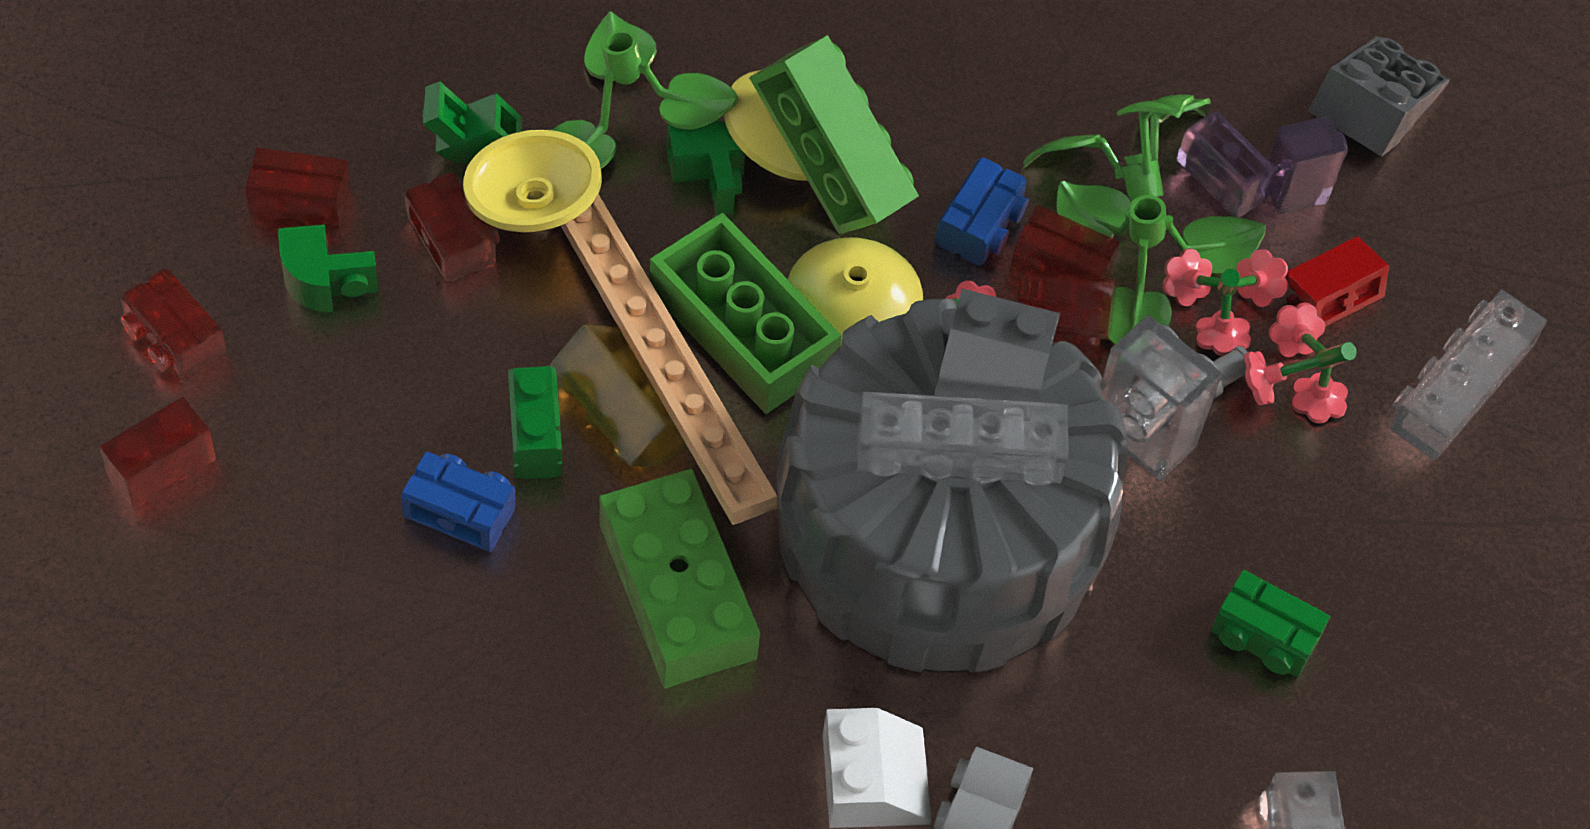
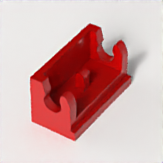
(1339, 280)

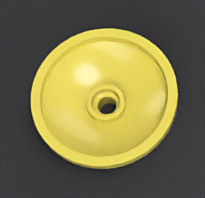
(757, 132)
(532, 181)
(825, 280)

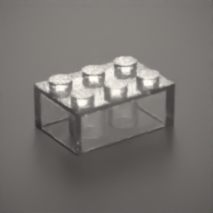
(1160, 393)

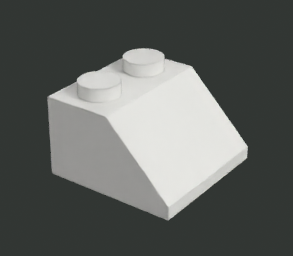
(874, 769)

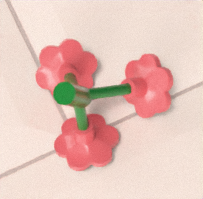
(1256, 278)
(1294, 333)

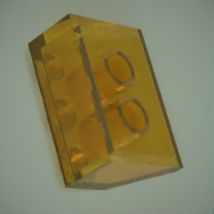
(618, 396)

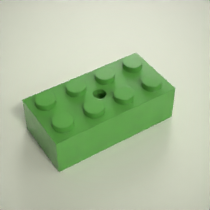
(834, 135)
(742, 311)
(678, 578)

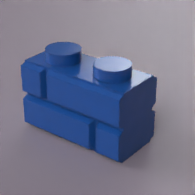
(981, 212)
(459, 500)

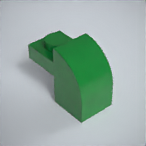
(467, 128)
(707, 155)
(315, 276)

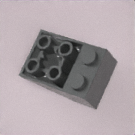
(1378, 94)

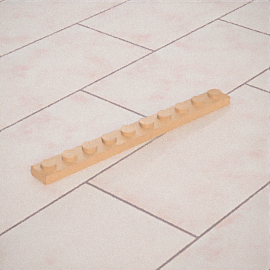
(670, 365)

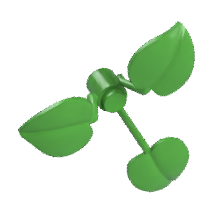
(622, 53)
(1141, 169)
(1111, 212)

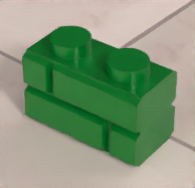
(535, 422)
(1269, 624)

